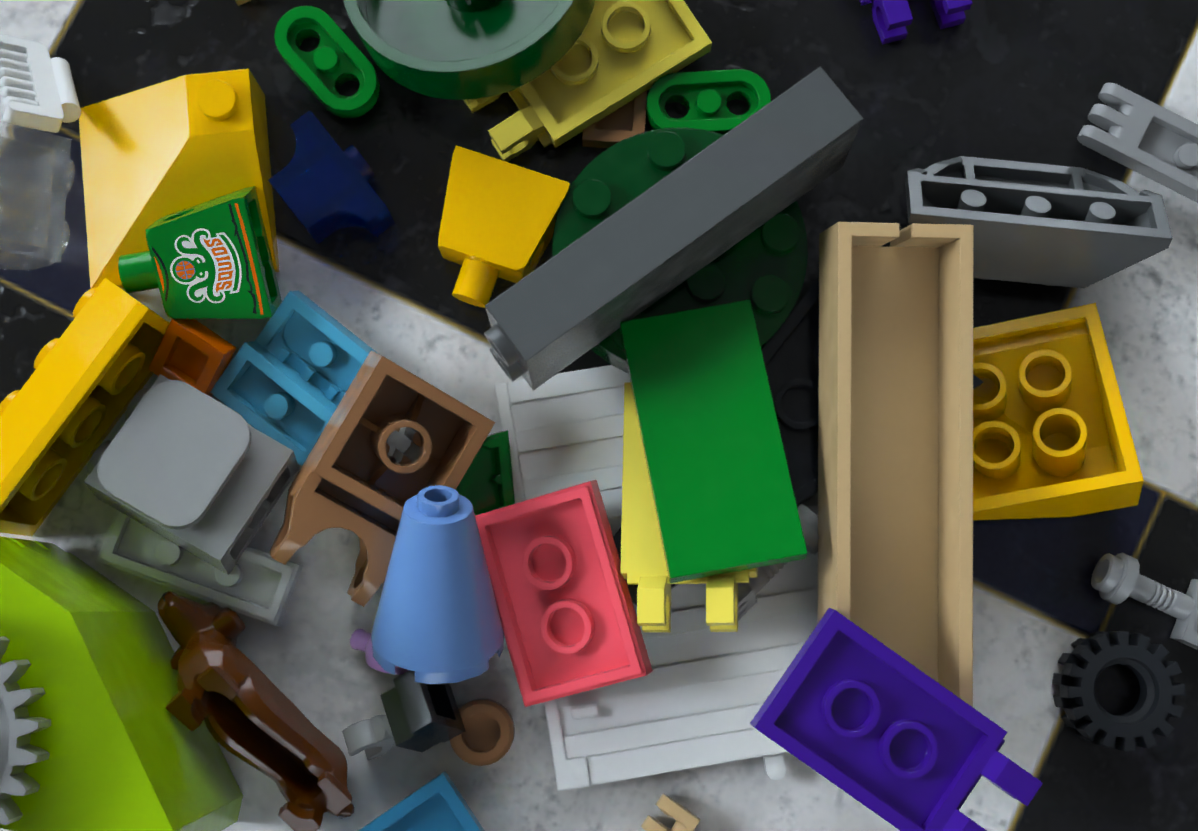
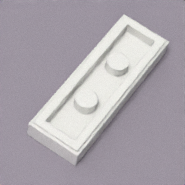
(254, 587)

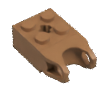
(361, 488)

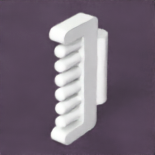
(35, 87)

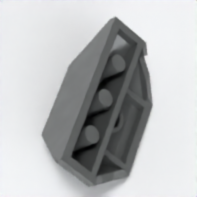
(1040, 218)

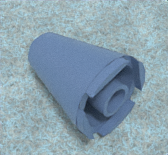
(437, 594)

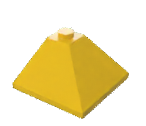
(168, 153)
(1049, 420)

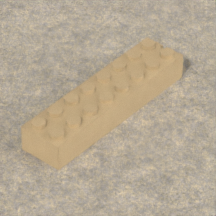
(898, 440)

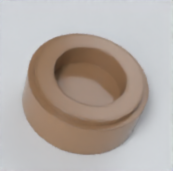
(487, 732)

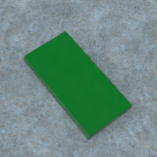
(712, 442)

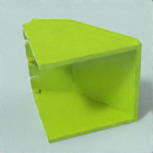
(106, 685)

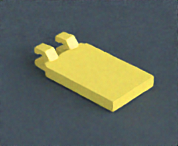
(609, 65)
(643, 552)

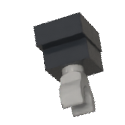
(414, 719)

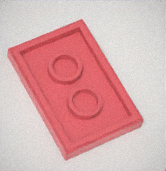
(562, 594)

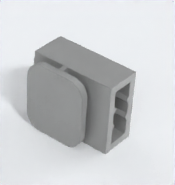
(191, 471)

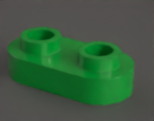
(330, 64)
(706, 99)

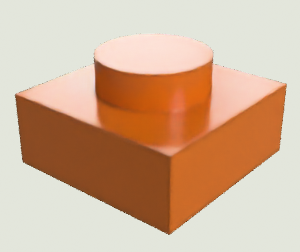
(192, 355)

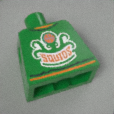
(208, 261)

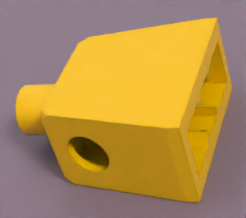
(495, 221)

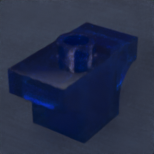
(329, 185)

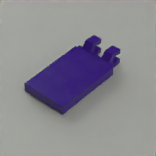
(886, 731)

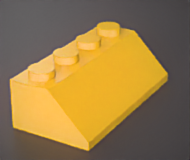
(72, 402)

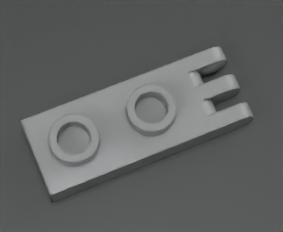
(1145, 139)

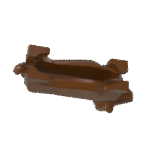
(251, 713)

